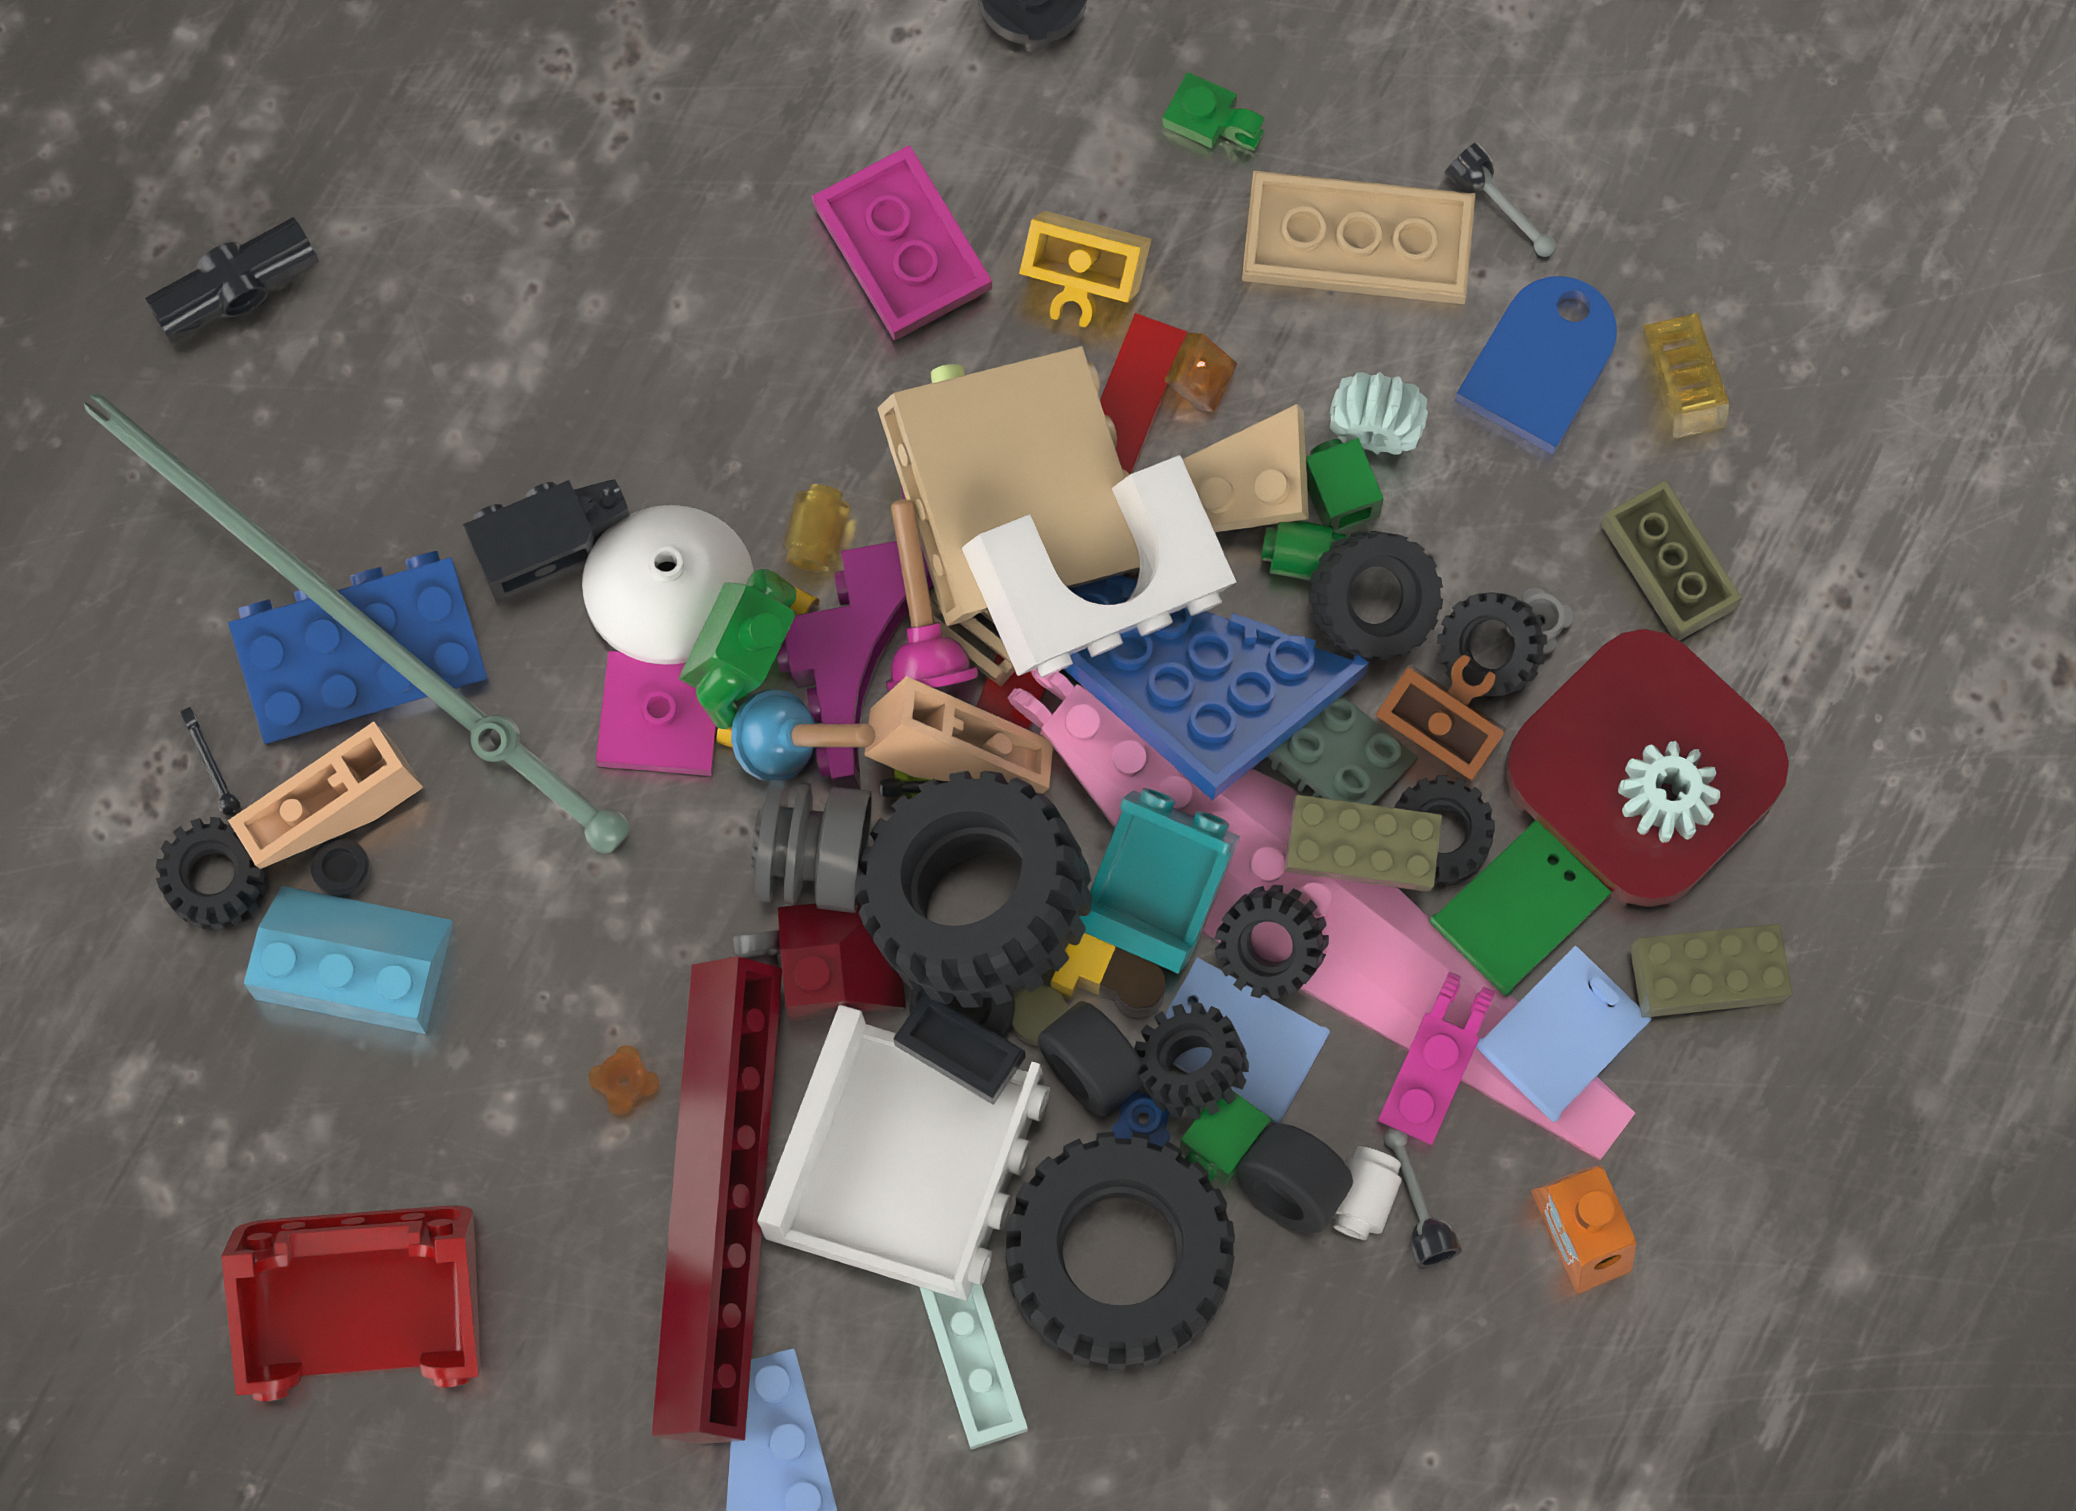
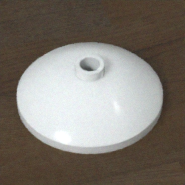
(653, 611)

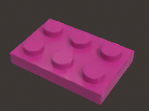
(902, 242)

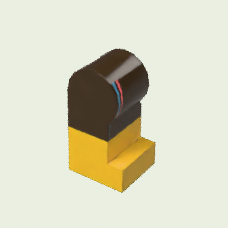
(1112, 973)

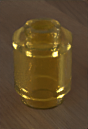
(816, 528)

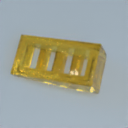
(1691, 409)

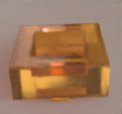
(1200, 371)

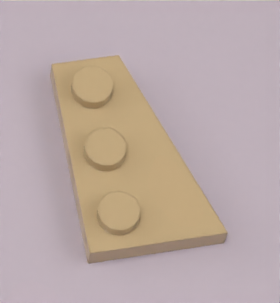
(1254, 474)

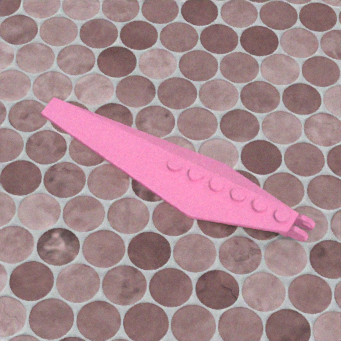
(1381, 950)

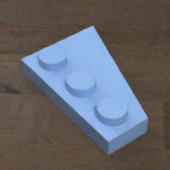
(781, 1455)

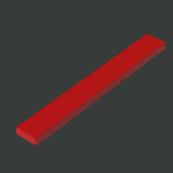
(1132, 403)

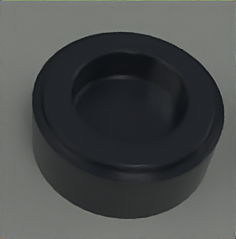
(340, 868)

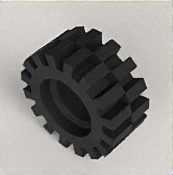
(209, 908)
(1295, 918)
(1208, 1083)

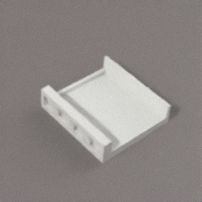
(899, 1162)

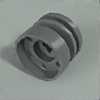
(811, 844)

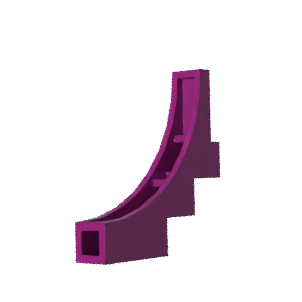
(844, 645)

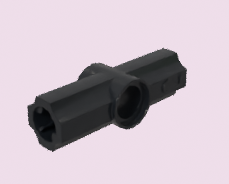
(232, 279)

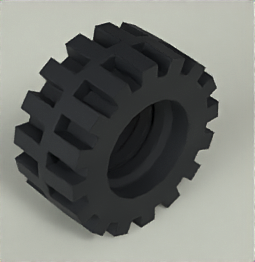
(1515, 615)
(1472, 812)

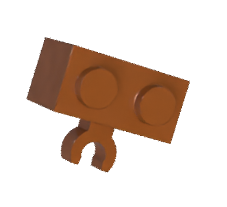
(1443, 718)

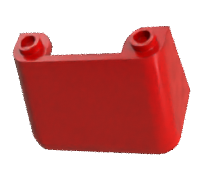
(352, 1297)

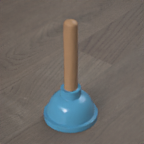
(778, 735)

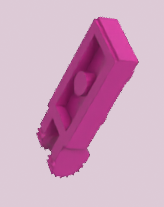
(1434, 1065)

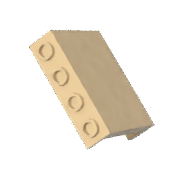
(1009, 448)

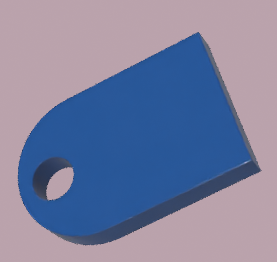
(1540, 364)

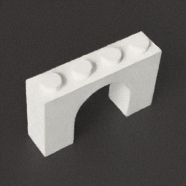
(1048, 622)

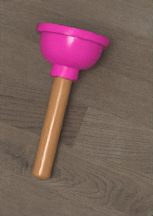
(927, 654)

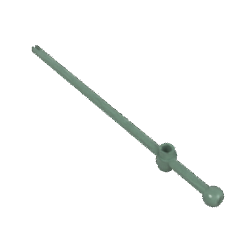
(603, 828)

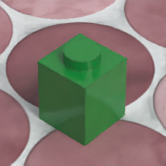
(1342, 484)
(1223, 1138)

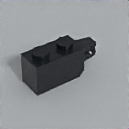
(542, 533)

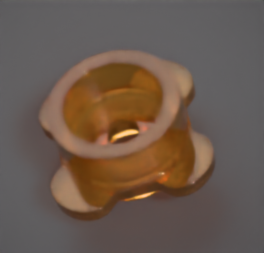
(626, 1063)

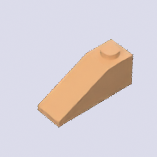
(941, 735)
(328, 798)

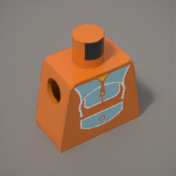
(1587, 1227)

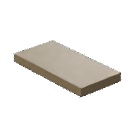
(1358, 237)

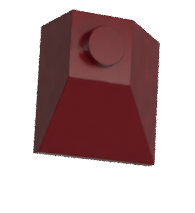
(833, 963)

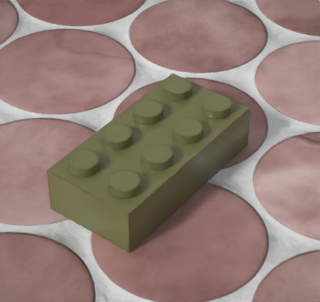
(1671, 561)
(1363, 843)
(1711, 970)

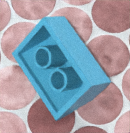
(348, 959)

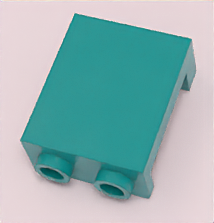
(1159, 879)

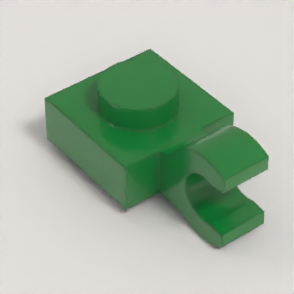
(1207, 111)

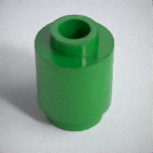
(1297, 547)

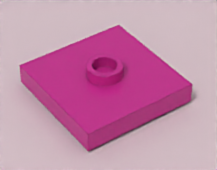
(653, 720)

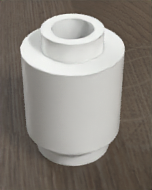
(1371, 1194)

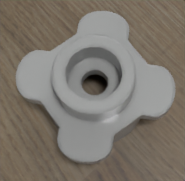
(1554, 613)

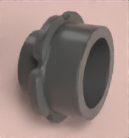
(758, 947)

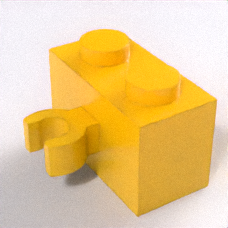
(1084, 260)

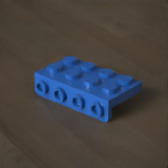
(316, 673)

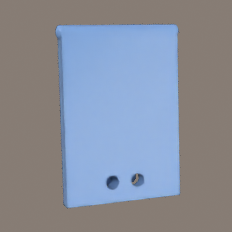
(1563, 1033)
(1275, 1038)

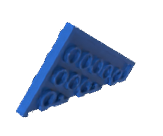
(1211, 687)

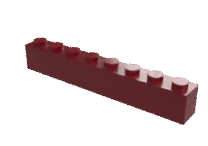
(717, 1202)

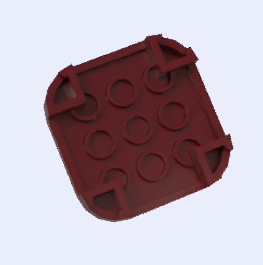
(1576, 752)

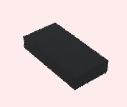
(959, 1048)

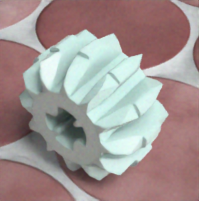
(1378, 412)
(1651, 801)

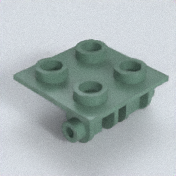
(1343, 755)

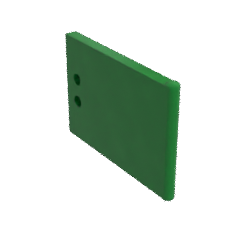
(1520, 907)

